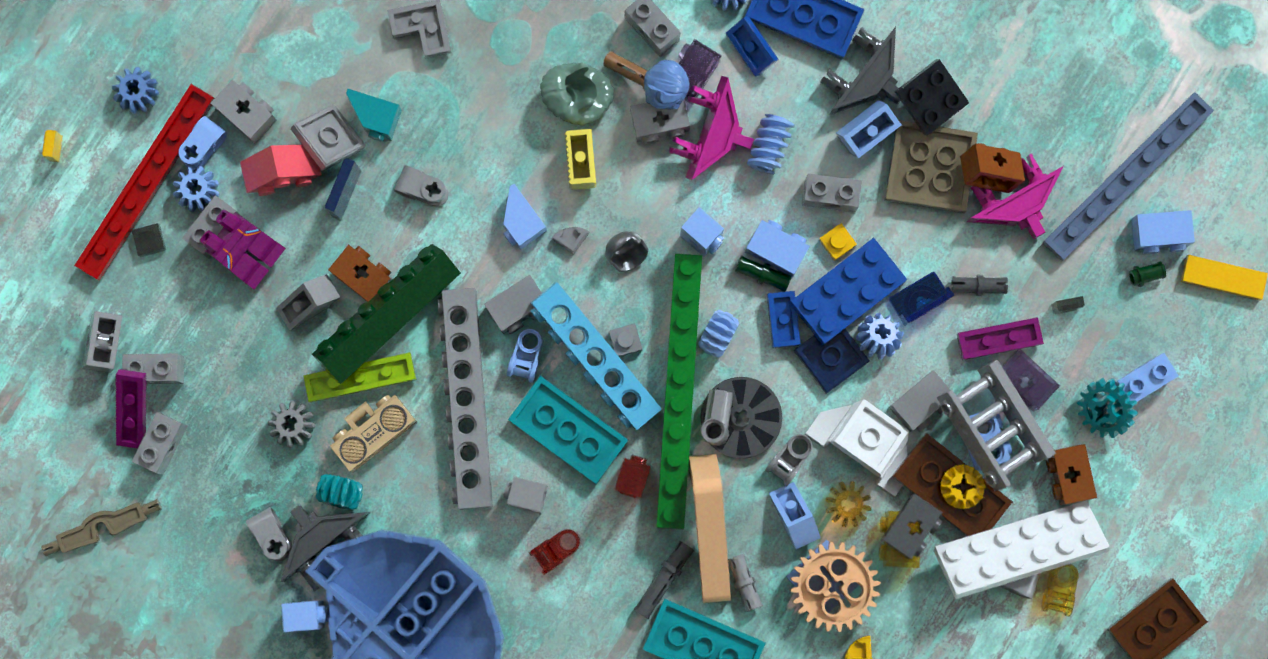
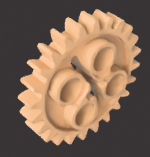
(815, 601)

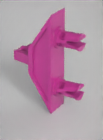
(719, 131)
(1021, 207)

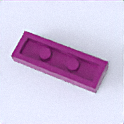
(1000, 338)
(130, 408)

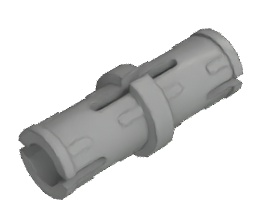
(745, 582)

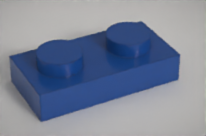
(751, 46)
(783, 320)

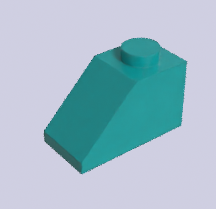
(375, 114)

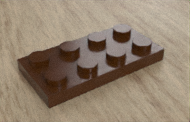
(922, 475)

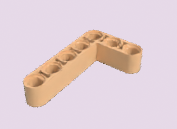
(710, 528)

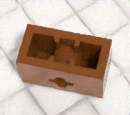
(992, 168)
(346, 269)
(1079, 487)

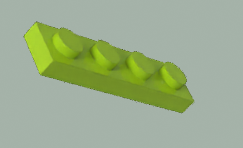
(368, 376)

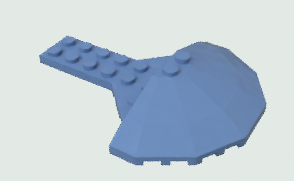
(405, 600)

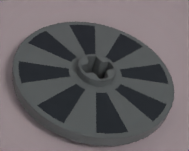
(763, 414)

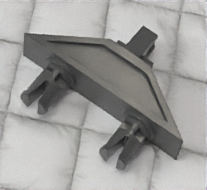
(873, 80)
(314, 536)

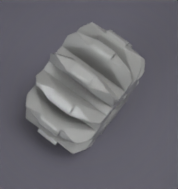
(282, 421)

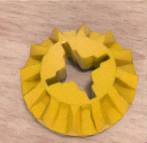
(954, 496)

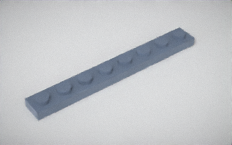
(1128, 176)

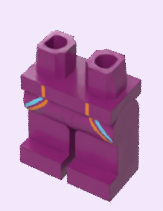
(232, 244)

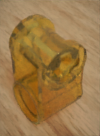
(1060, 591)

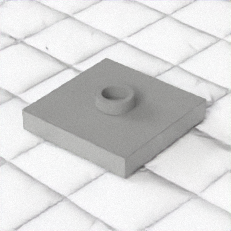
(327, 137)

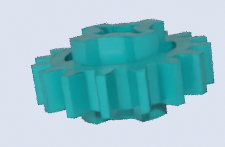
(1118, 409)

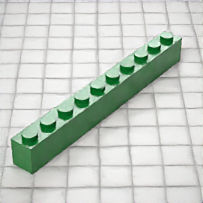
(679, 391)

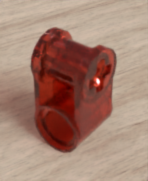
(554, 550)

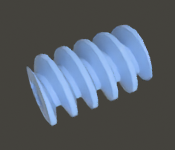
(769, 143)

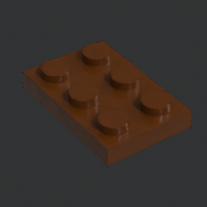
(1157, 623)

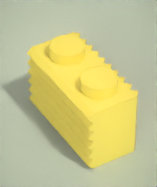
(580, 159)

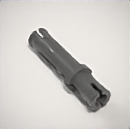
(668, 573)

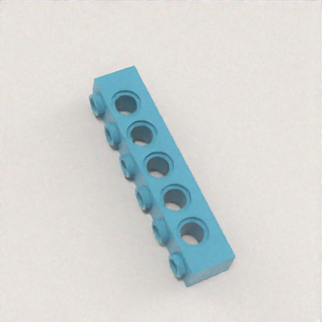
(644, 406)

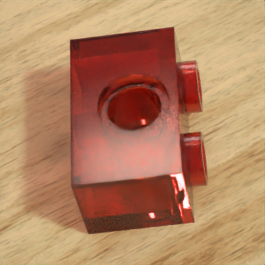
(633, 477)

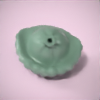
(576, 93)

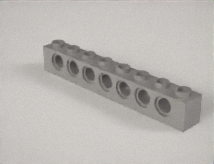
(465, 301)

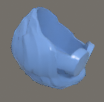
(666, 85)

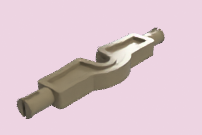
(88, 532)

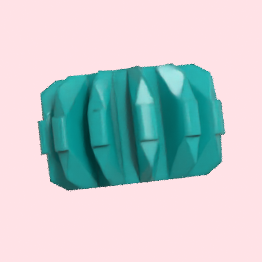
(339, 492)

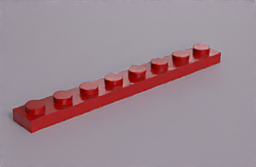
(143, 183)

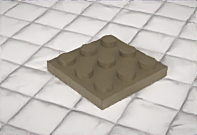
(929, 167)

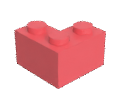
(278, 168)

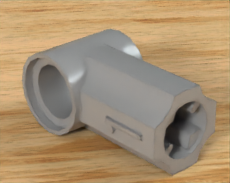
(717, 413)

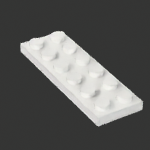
(1021, 549)

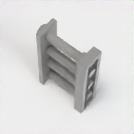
(1021, 424)

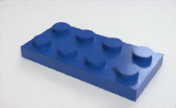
(818, 23)
(848, 291)

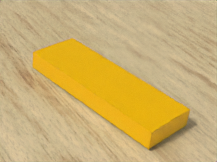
(1224, 277)

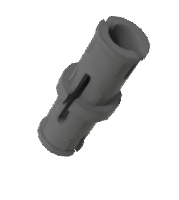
(979, 285)

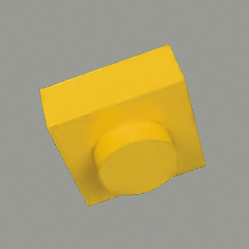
(837, 242)

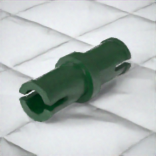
(763, 273)

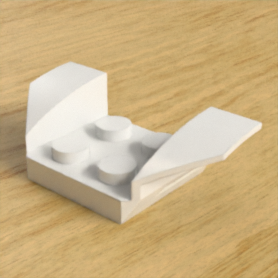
(866, 437)

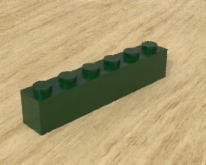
(386, 313)

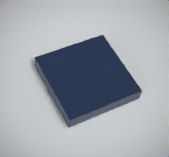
(343, 188)
(833, 361)

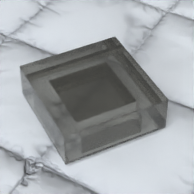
(148, 240)
(1068, 305)

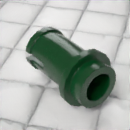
(1145, 274)

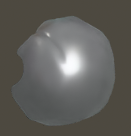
(626, 251)

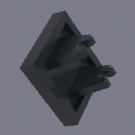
(931, 97)

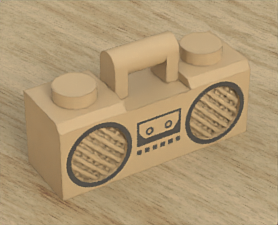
(364, 442)

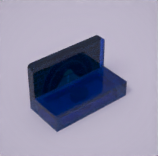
(920, 298)

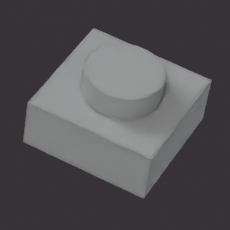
(625, 340)

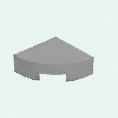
(570, 238)

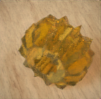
(852, 512)

